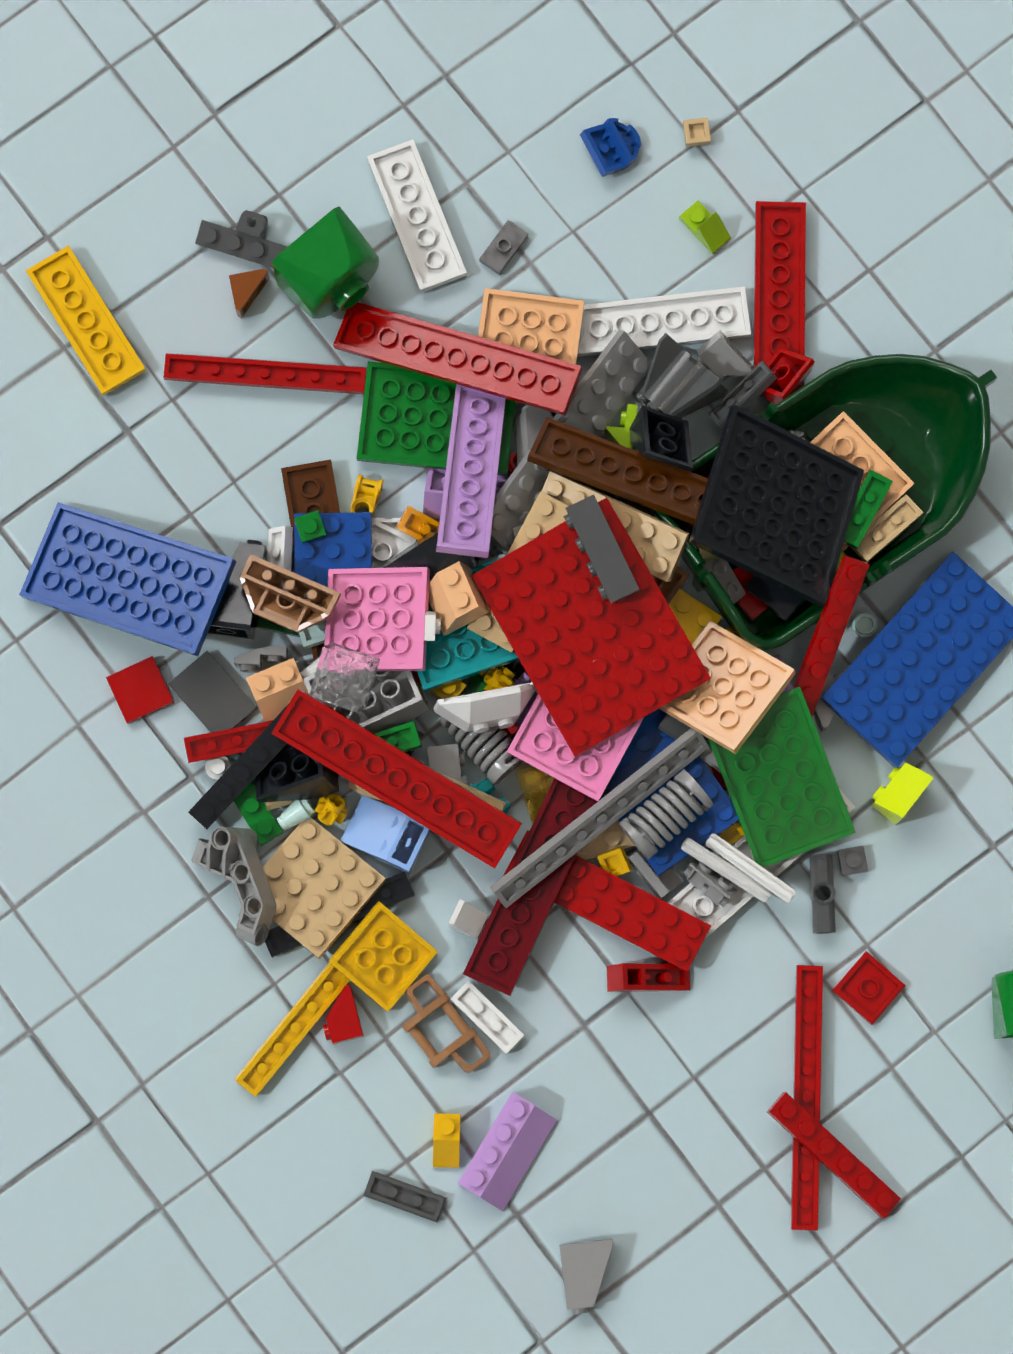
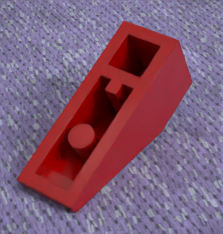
(646, 978)

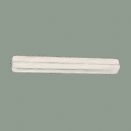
(750, 867)
(725, 869)

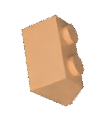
(456, 597)
(276, 687)

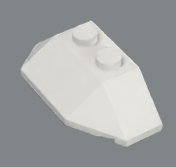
(486, 708)

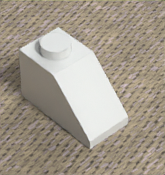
(468, 920)

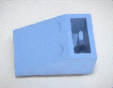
(385, 834)

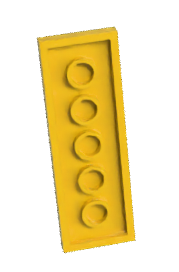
(85, 320)

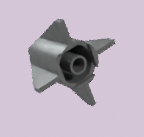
(678, 381)

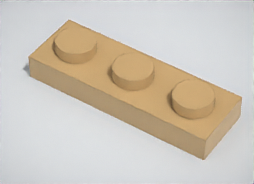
(888, 528)

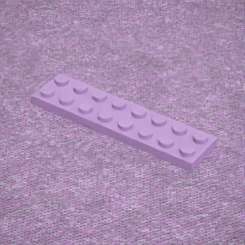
(471, 473)

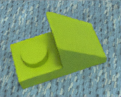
(705, 226)
(622, 435)

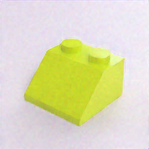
(901, 792)

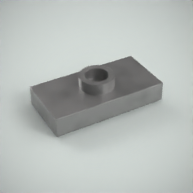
(503, 247)

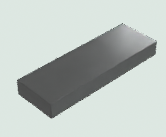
(744, 393)
(404, 1196)

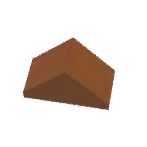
(246, 288)

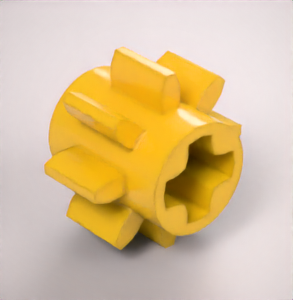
(499, 678)
(331, 809)

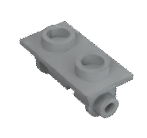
(726, 577)
(719, 888)

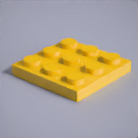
(383, 956)

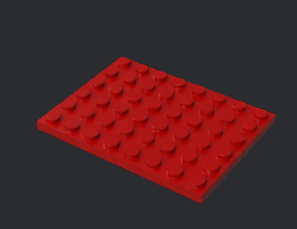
(587, 657)

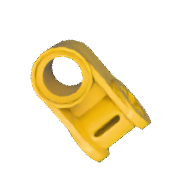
(366, 494)

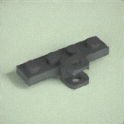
(244, 242)

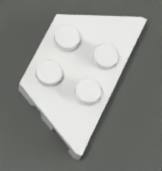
(387, 540)

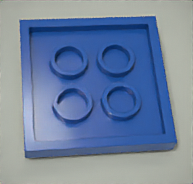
(344, 547)

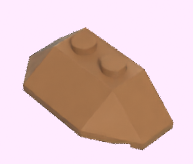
(286, 596)

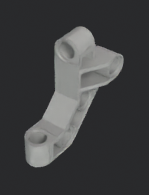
(229, 855)

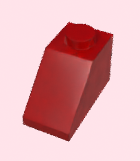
(343, 1019)

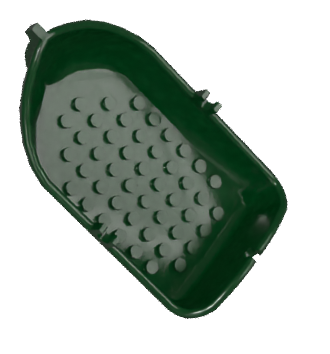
(922, 416)

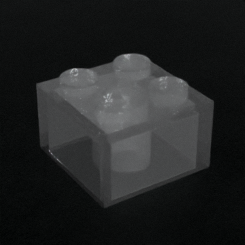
(344, 677)

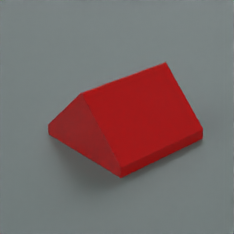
(790, 371)

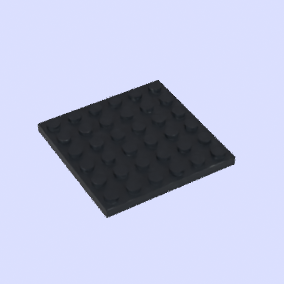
(777, 506)

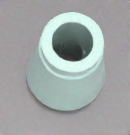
(296, 813)

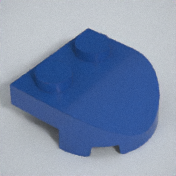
(612, 145)

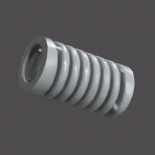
(495, 769)
(643, 826)

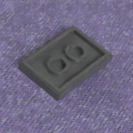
(212, 694)

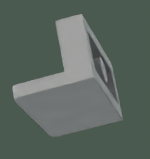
(659, 885)

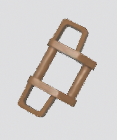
(443, 1002)

